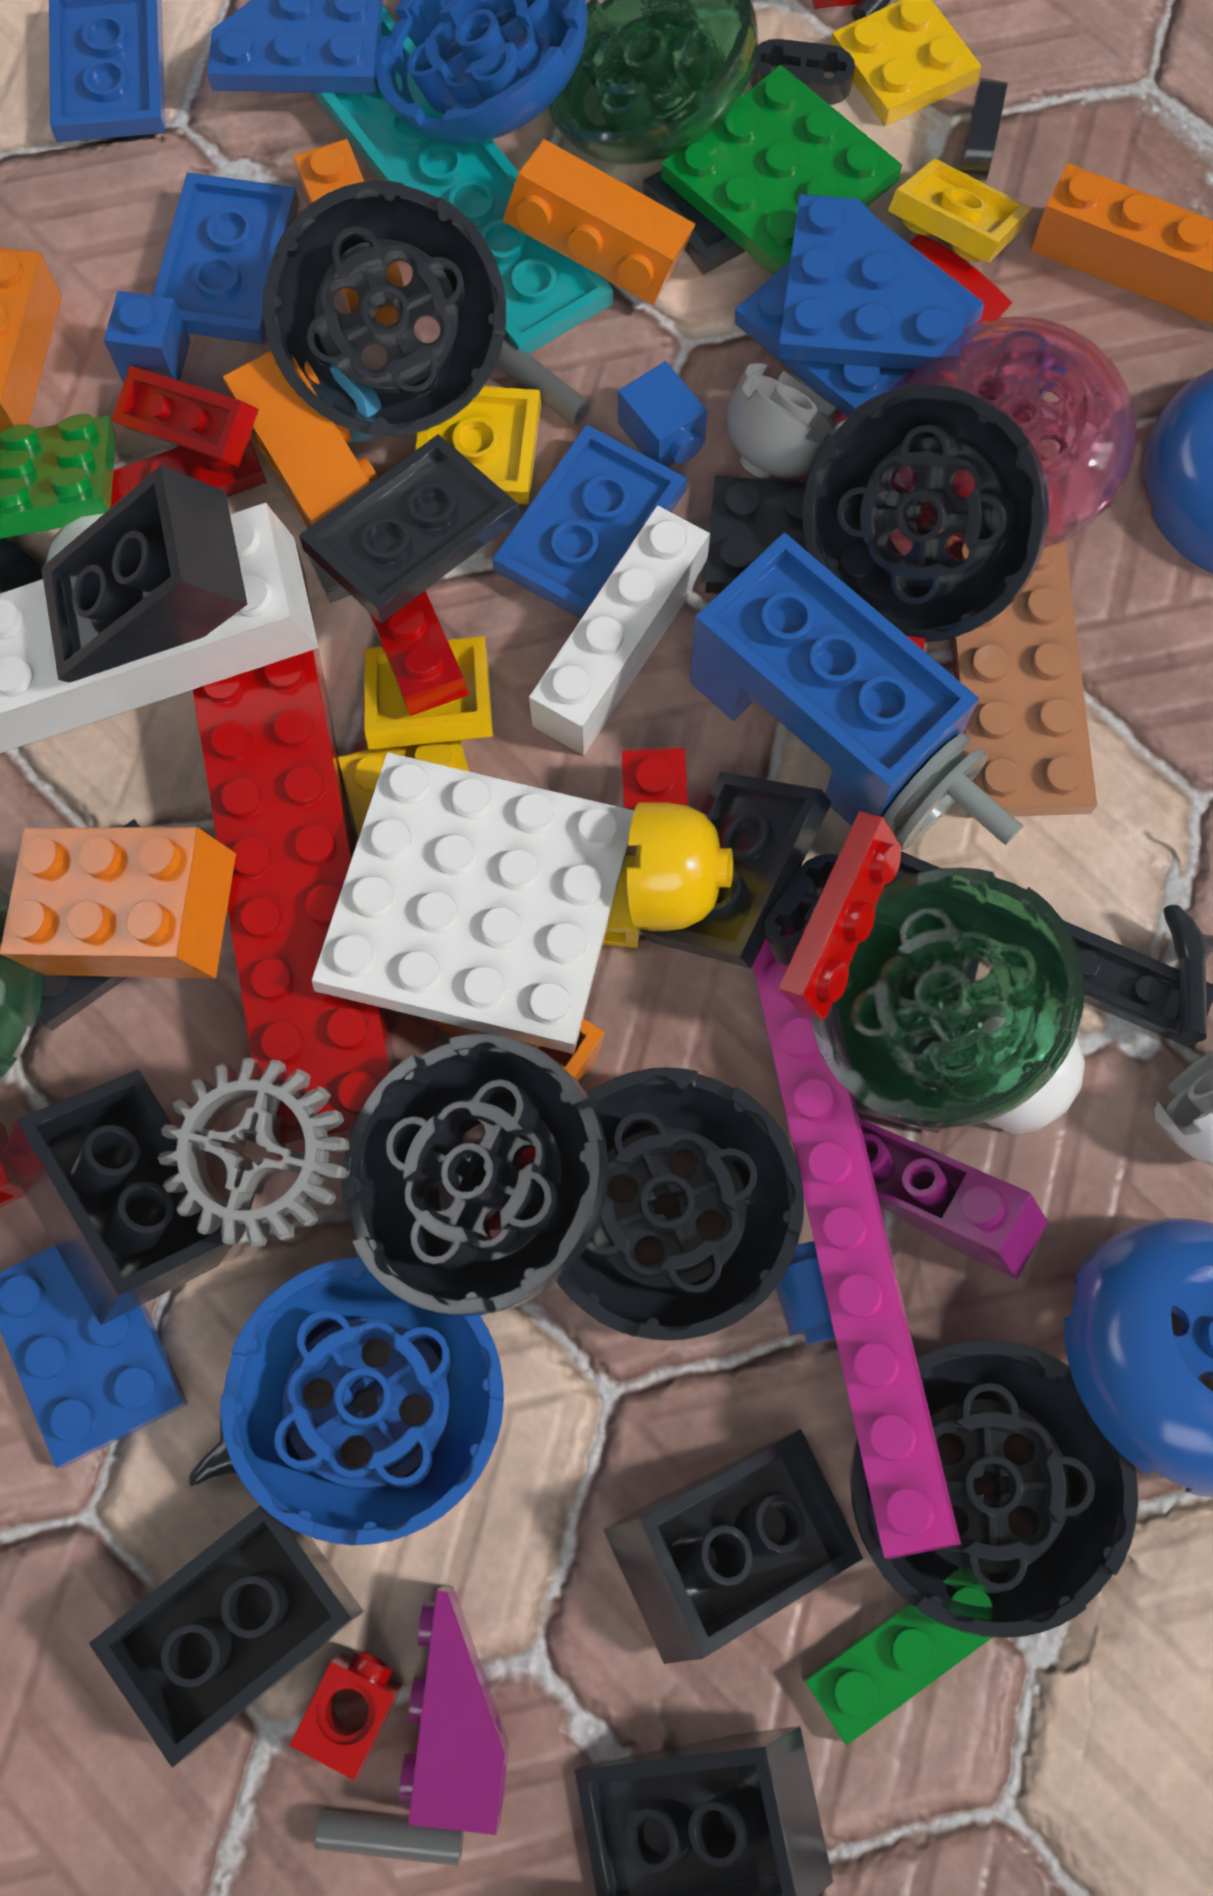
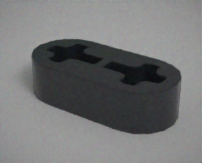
(808, 63)
(983, 128)
(796, 906)

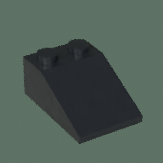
(144, 576)
(732, 1548)
(707, 1820)

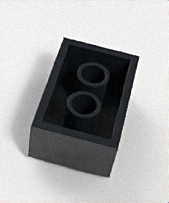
(103, 1198)
(224, 1631)

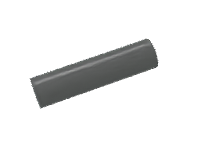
(535, 376)
(387, 1838)

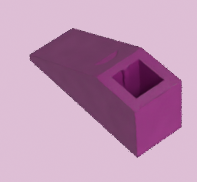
(954, 1201)
(461, 1741)

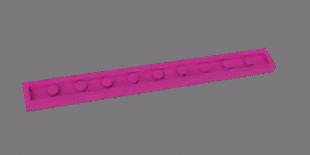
(859, 1284)

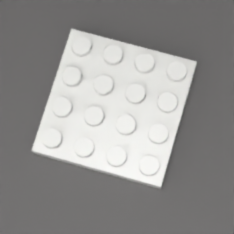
(476, 903)

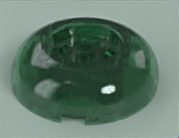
(656, 76)
(929, 934)

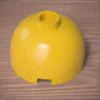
(675, 866)

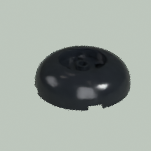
(349, 244)
(937, 434)
(413, 1143)
(742, 1175)
(1072, 1483)

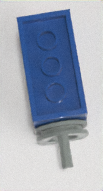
(847, 690)

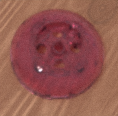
(1090, 421)

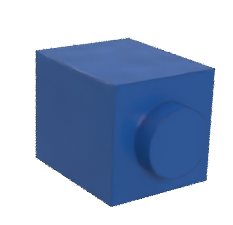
(147, 335)
(662, 416)

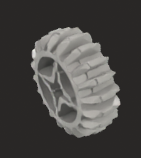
(197, 1137)

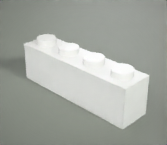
(619, 630)

